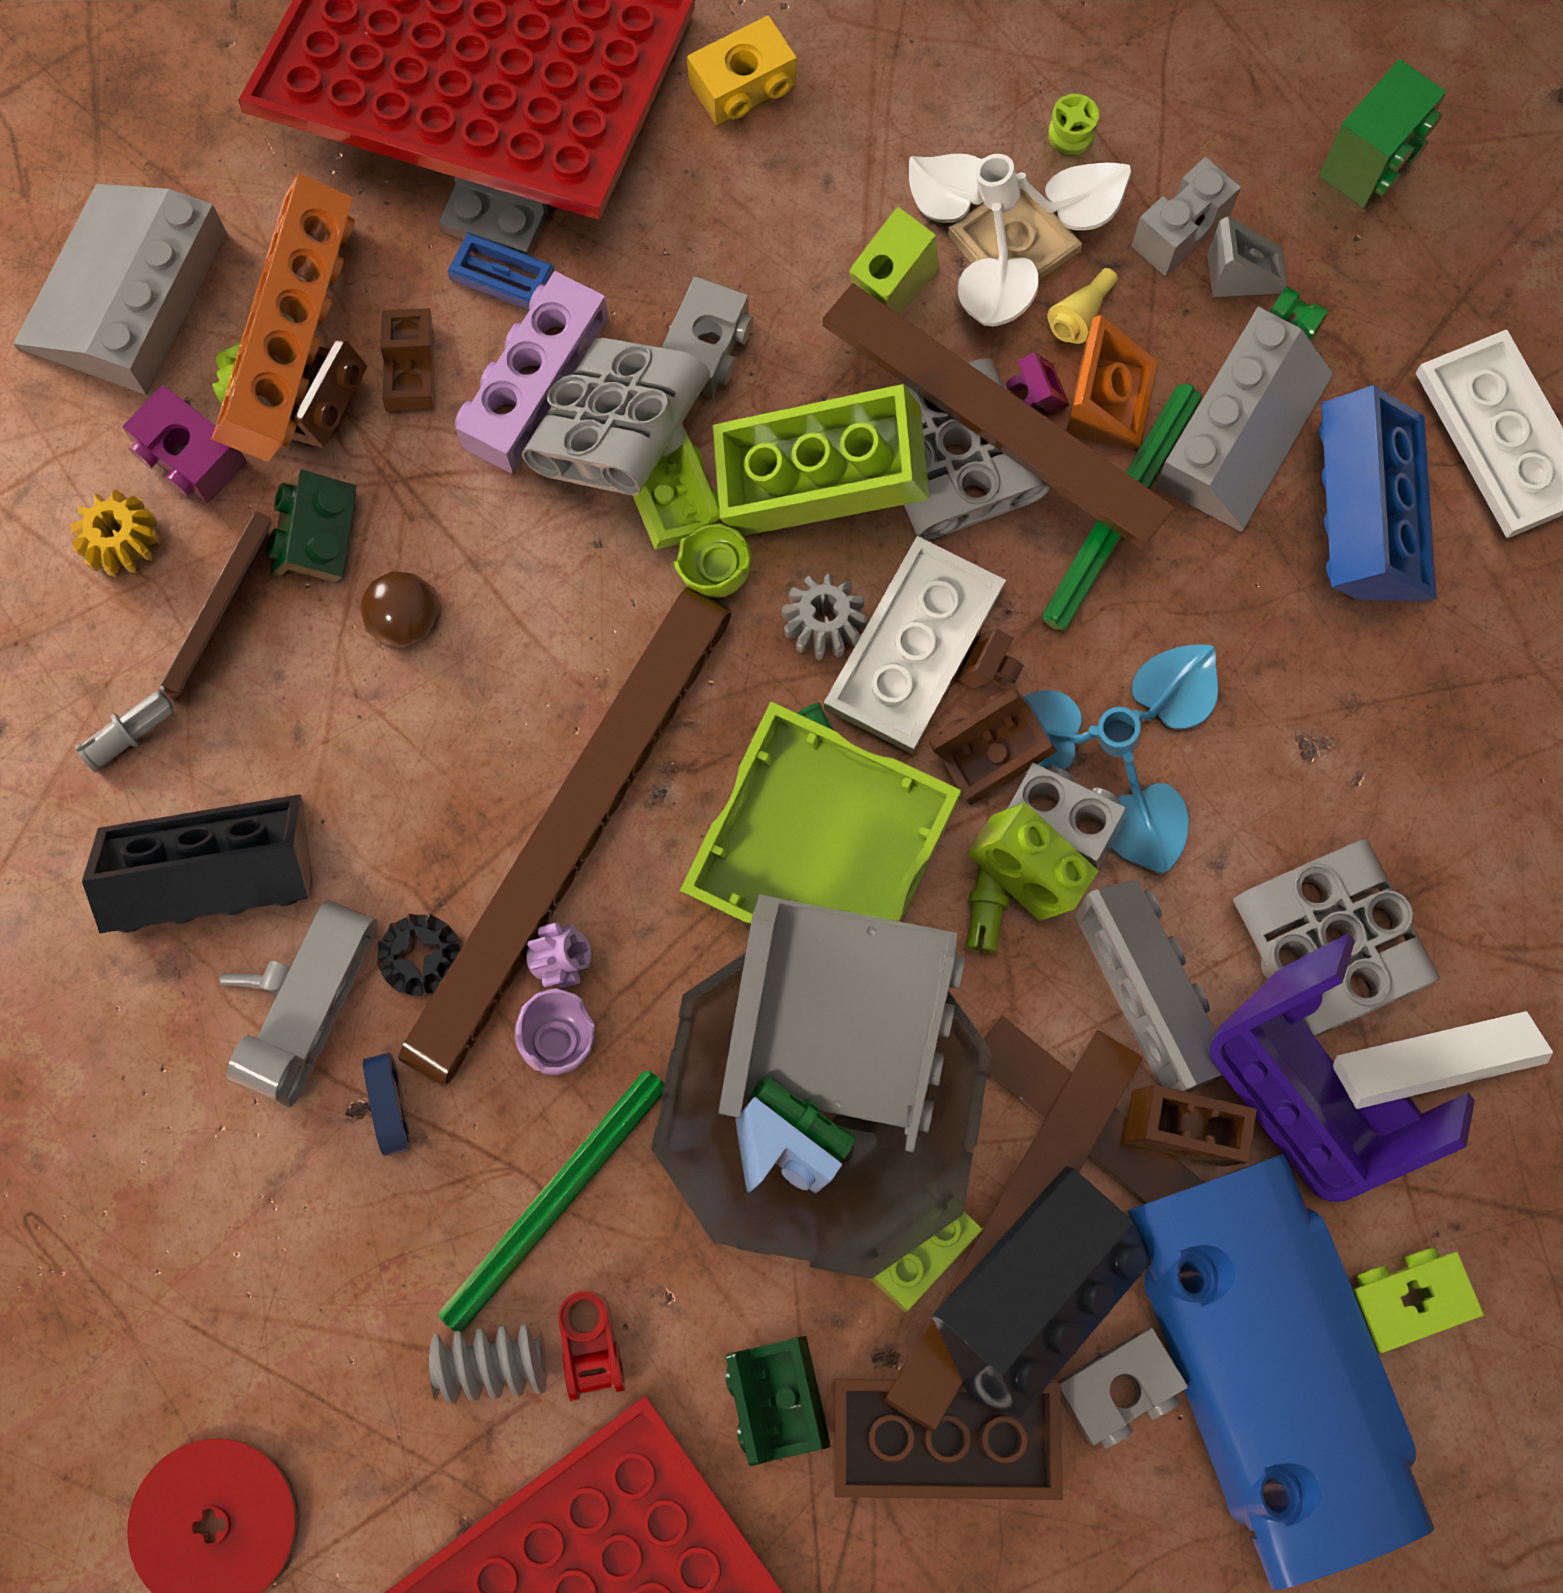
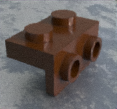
(331, 385)
(993, 745)

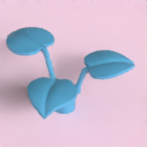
(1183, 693)

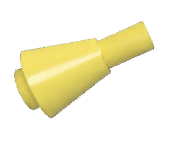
(1073, 316)

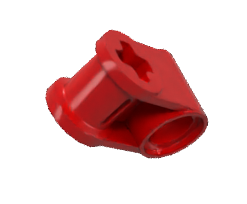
(590, 1349)

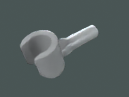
(269, 982)

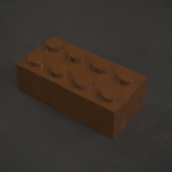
(968, 1456)

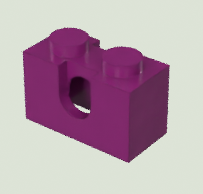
(166, 425)

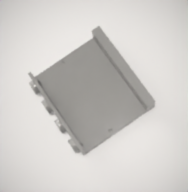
(843, 1012)

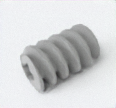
(487, 1365)

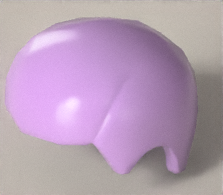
(554, 1032)

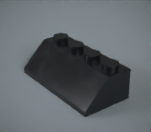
(198, 864)
(1040, 1293)

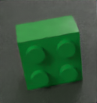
(1383, 134)

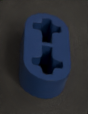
(387, 1104)

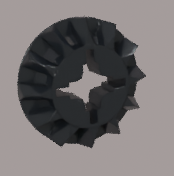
(398, 940)

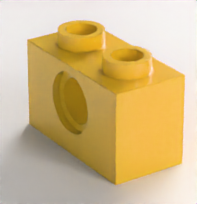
(751, 50)

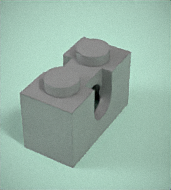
(1168, 228)
(712, 313)
(1145, 1364)

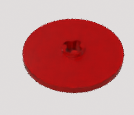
(178, 1494)

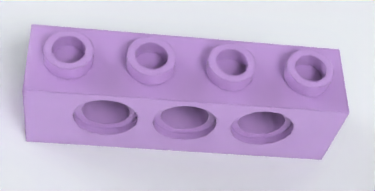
(556, 304)

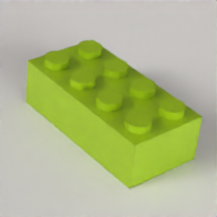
(821, 461)

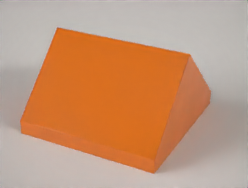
(1112, 388)

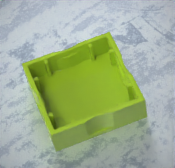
(820, 825)

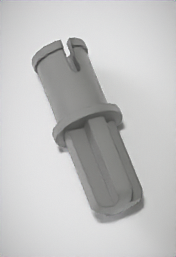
(124, 731)

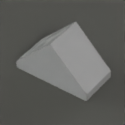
(1244, 262)

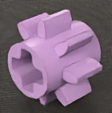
(558, 955)

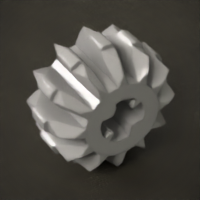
(826, 634)

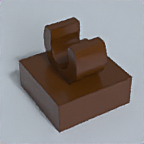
(988, 661)

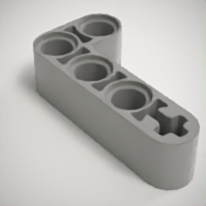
(305, 1007)

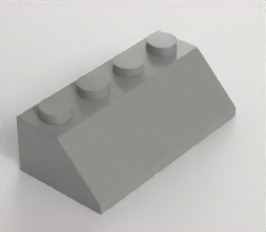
(1247, 421)
(1150, 984)

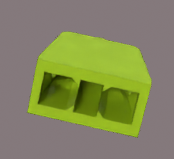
(897, 261)

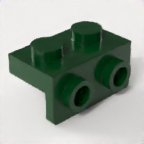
(311, 526)
(776, 1401)

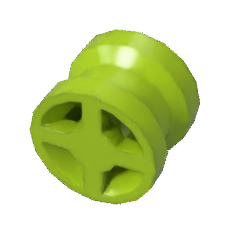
(1070, 112)

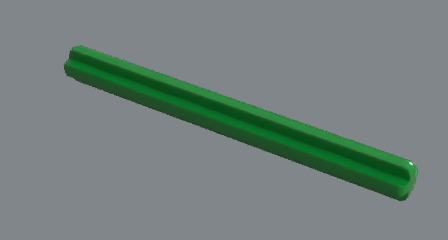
(1102, 539)
(551, 1202)

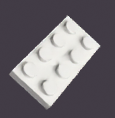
(1500, 429)
(914, 645)

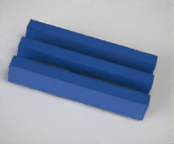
(492, 286)

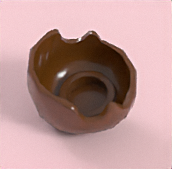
(399, 609)

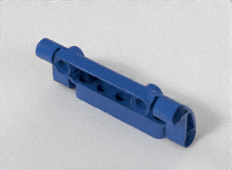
(1281, 1373)

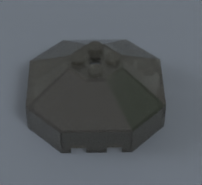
(880, 1197)

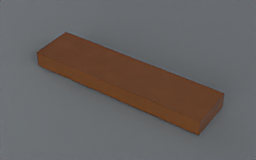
(215, 606)

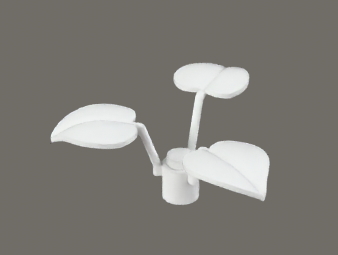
(949, 184)

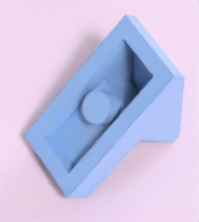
(770, 1140)

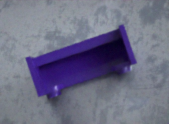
(1302, 1102)

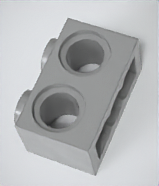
(1073, 806)

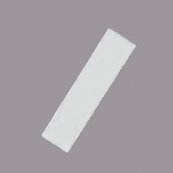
(1442, 1059)

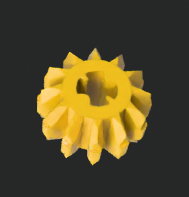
(105, 519)

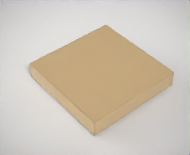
(1028, 232)

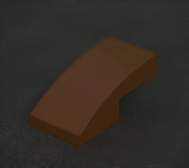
(407, 359)

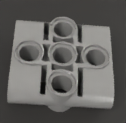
(616, 415)
(982, 466)
(1341, 878)

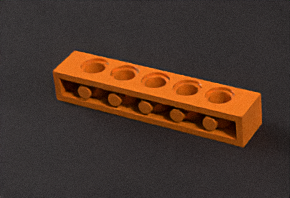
(243, 419)

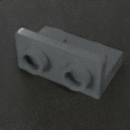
(493, 216)

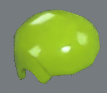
(714, 560)

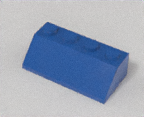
(1377, 498)

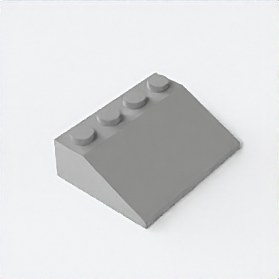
(124, 283)

